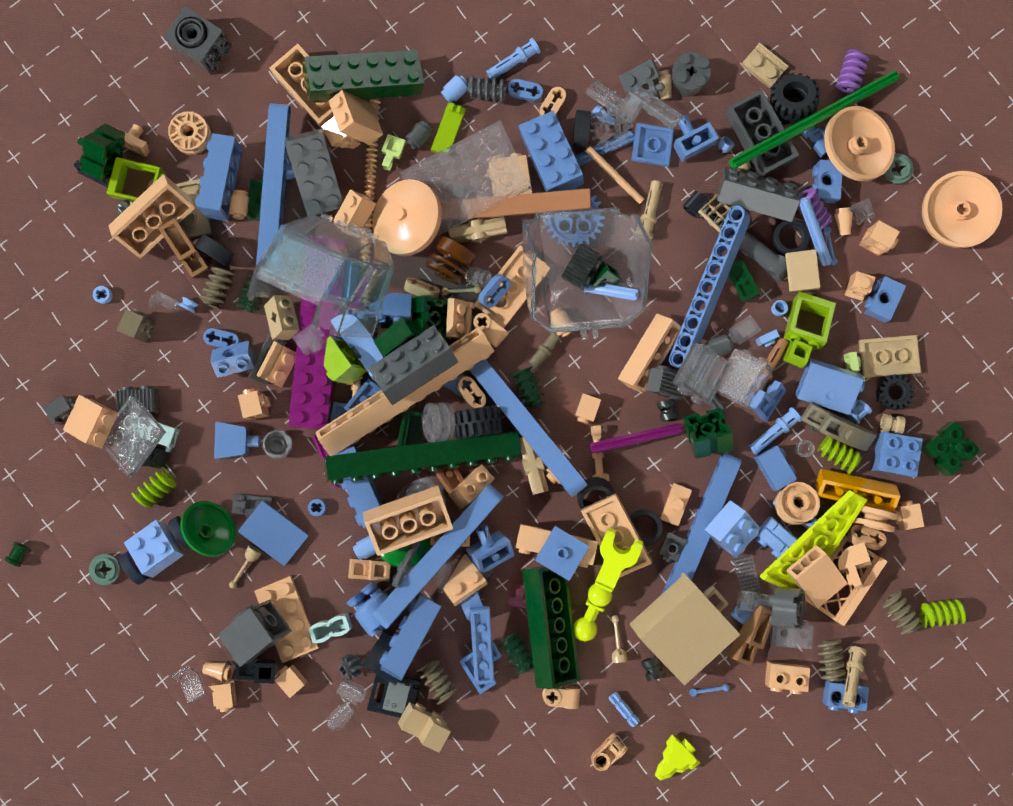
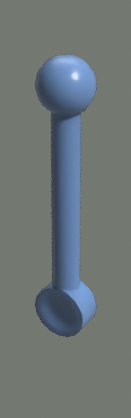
(827, 230)
(693, 692)

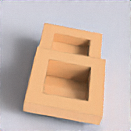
(369, 570)

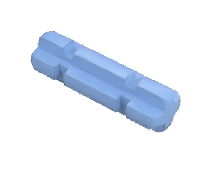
(624, 709)

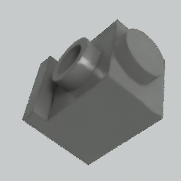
(59, 409)
(671, 539)

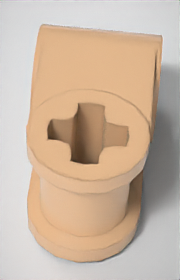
(493, 331)
(564, 697)
(609, 752)

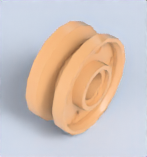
(181, 125)
(789, 511)
(876, 519)

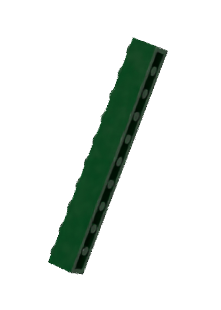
(421, 456)

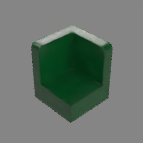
(605, 275)

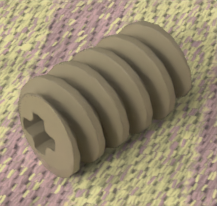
(216, 287)
(902, 612)
(831, 660)
(437, 680)

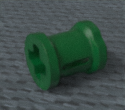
(17, 554)

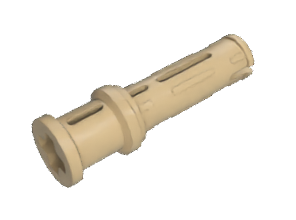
(648, 218)
(854, 668)

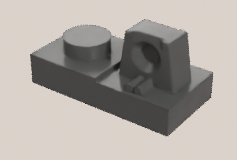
(247, 503)

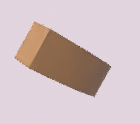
(184, 248)
(752, 636)

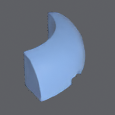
(365, 350)

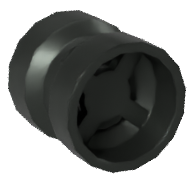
(669, 414)
(653, 669)

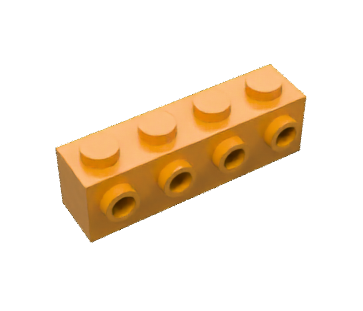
(878, 494)

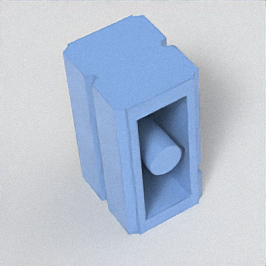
(775, 537)

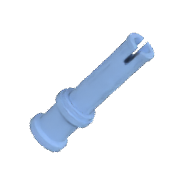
(520, 55)
(782, 425)

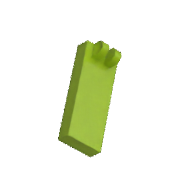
(448, 127)

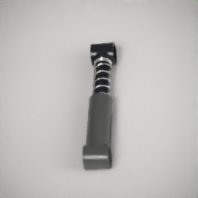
(773, 264)

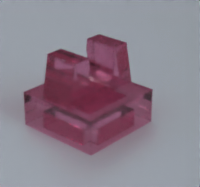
(518, 601)

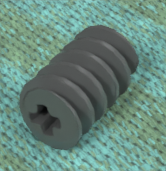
(488, 89)

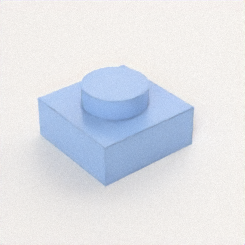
(767, 339)

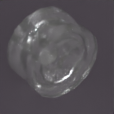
(811, 448)

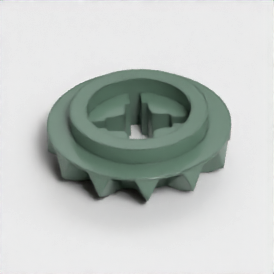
(905, 174)
(98, 563)

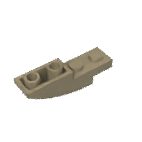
(838, 427)

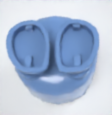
(367, 608)

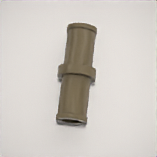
(544, 351)

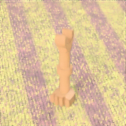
(596, 436)

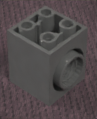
(198, 40)
(254, 632)

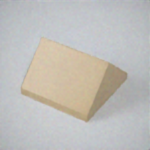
(803, 271)

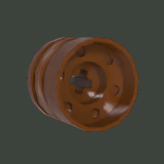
(451, 259)

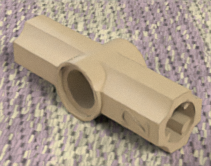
(478, 230)
(533, 468)

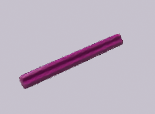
(636, 438)

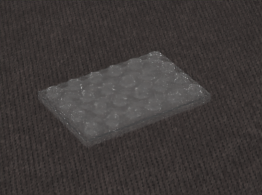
(472, 175)

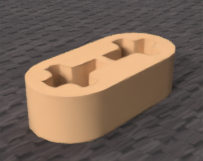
(550, 98)
(421, 288)
(474, 389)
(867, 536)

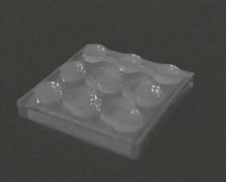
(133, 436)

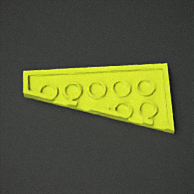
(824, 533)

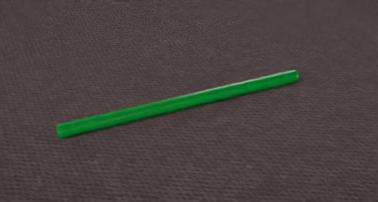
(813, 120)

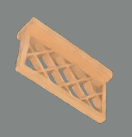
(855, 596)

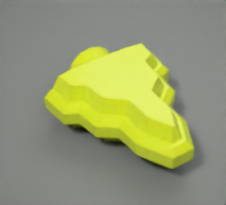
(676, 758)

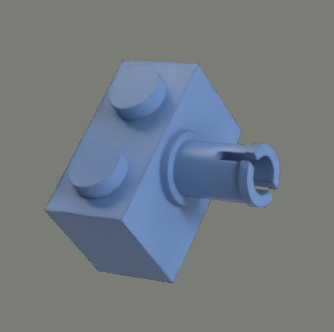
(694, 140)
(490, 549)

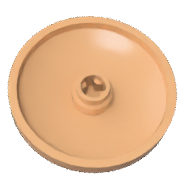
(859, 143)
(962, 209)
(407, 217)

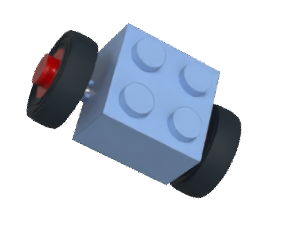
(152, 550)

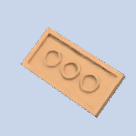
(514, 297)
(611, 513)
(288, 603)

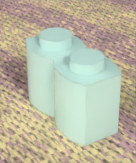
(334, 627)

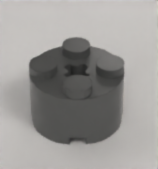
(697, 66)
(787, 608)

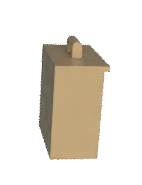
(685, 628)

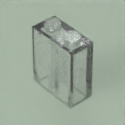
(701, 374)
(744, 377)

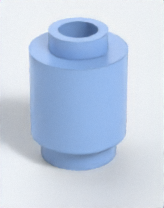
(455, 88)
(364, 548)

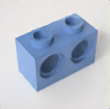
(833, 686)

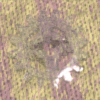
(602, 121)

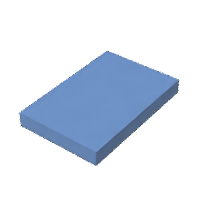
(273, 533)

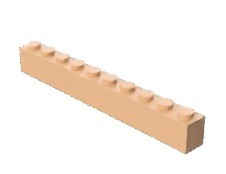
(378, 410)

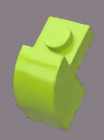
(797, 353)

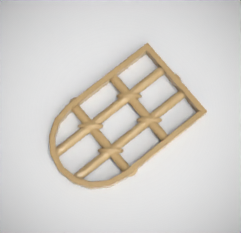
(714, 210)

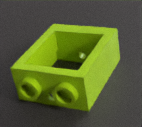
(119, 175)
(814, 305)

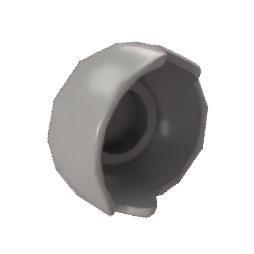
(277, 444)

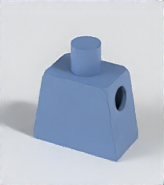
(233, 441)

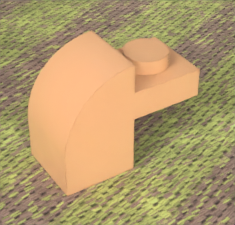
(852, 559)

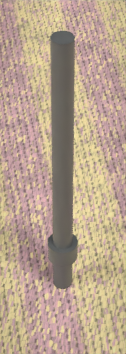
(404, 567)

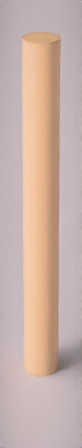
(615, 175)

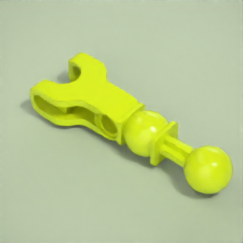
(601, 591)

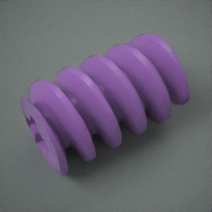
(851, 71)
(823, 217)

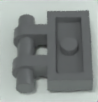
(642, 74)

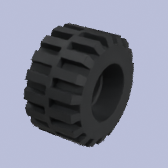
(794, 86)
(477, 422)

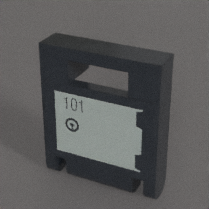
(394, 697)

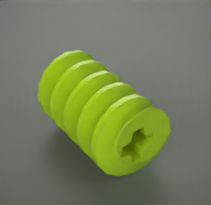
(840, 454)
(155, 489)
(942, 611)

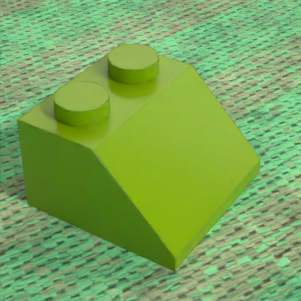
(342, 362)

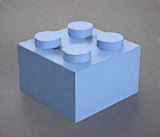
(733, 529)

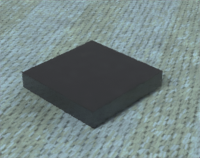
(373, 659)

